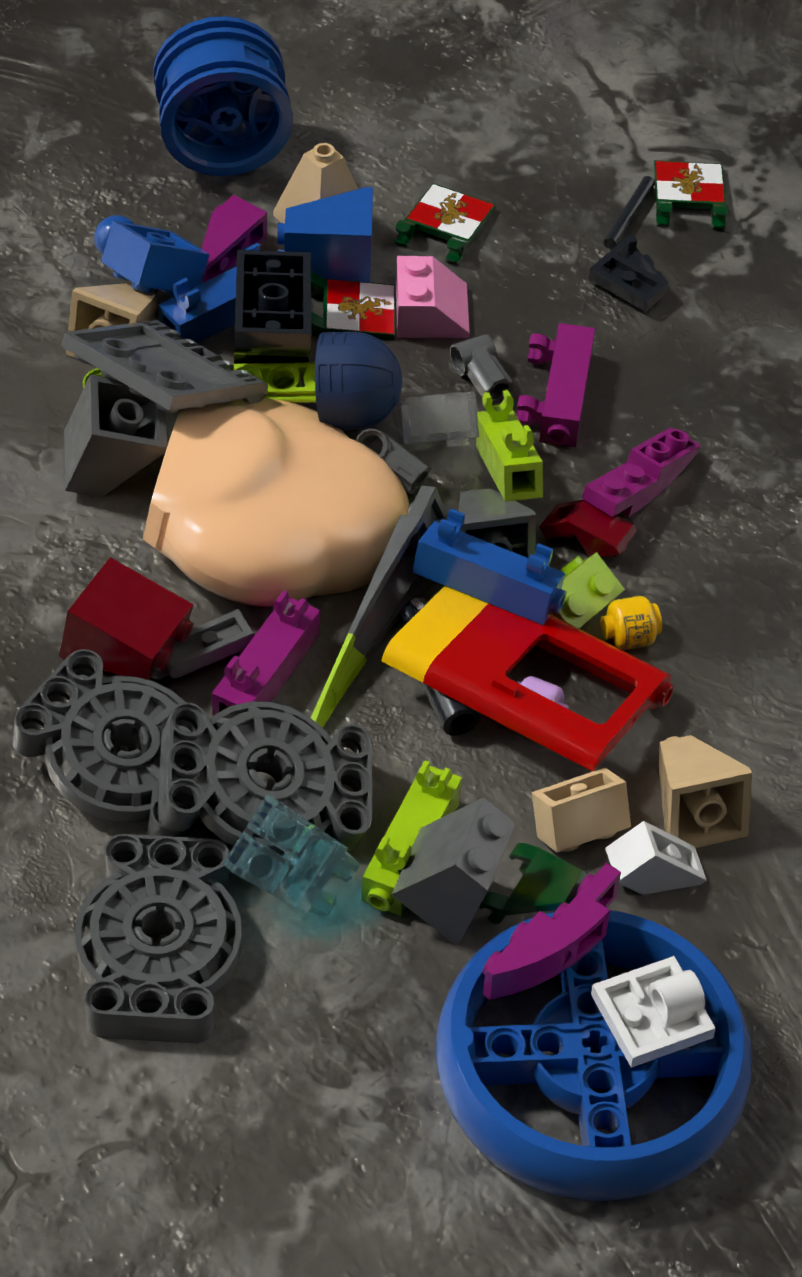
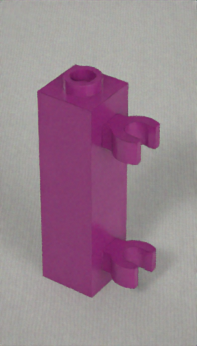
(566, 385)
(270, 655)

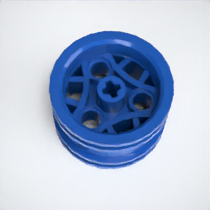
(222, 96)

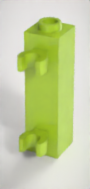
(509, 450)
(428, 799)

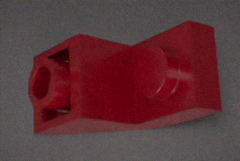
(592, 526)

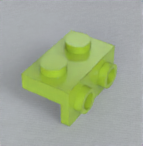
(589, 589)

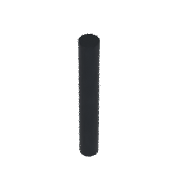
(629, 212)

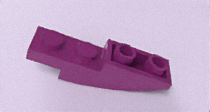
(644, 475)
(553, 944)

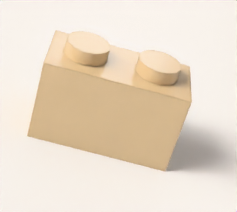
(581, 810)

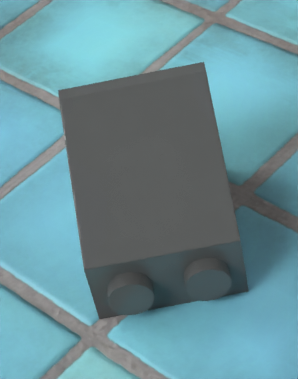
(110, 437)
(454, 866)

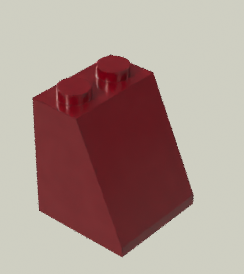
(126, 622)

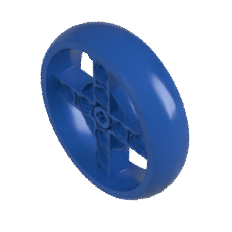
(605, 1163)

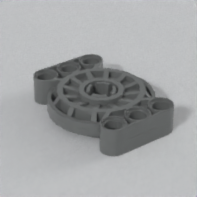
(86, 728)
(270, 740)
(150, 900)

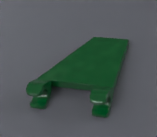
(543, 886)

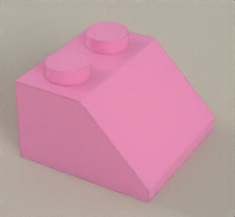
(429, 300)

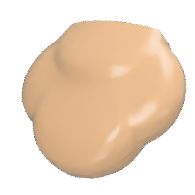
(271, 503)

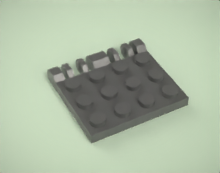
(163, 366)

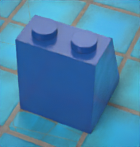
(334, 232)

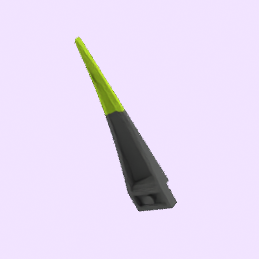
(387, 594)

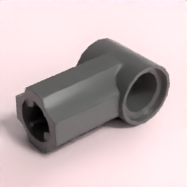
(479, 362)
(403, 463)

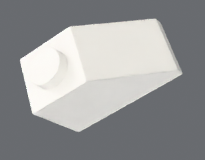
(654, 860)

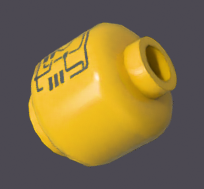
(631, 623)

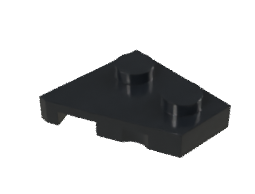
(630, 275)

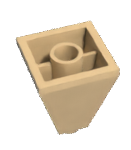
(317, 176)
(110, 307)
(703, 792)

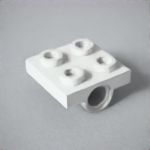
(654, 1010)

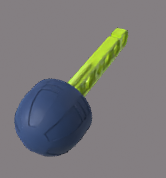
(351, 380)

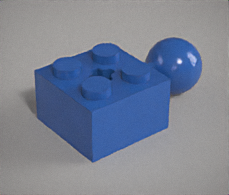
(148, 255)

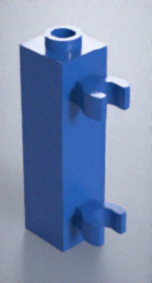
(204, 308)
(490, 572)

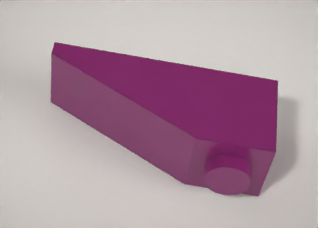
(232, 228)

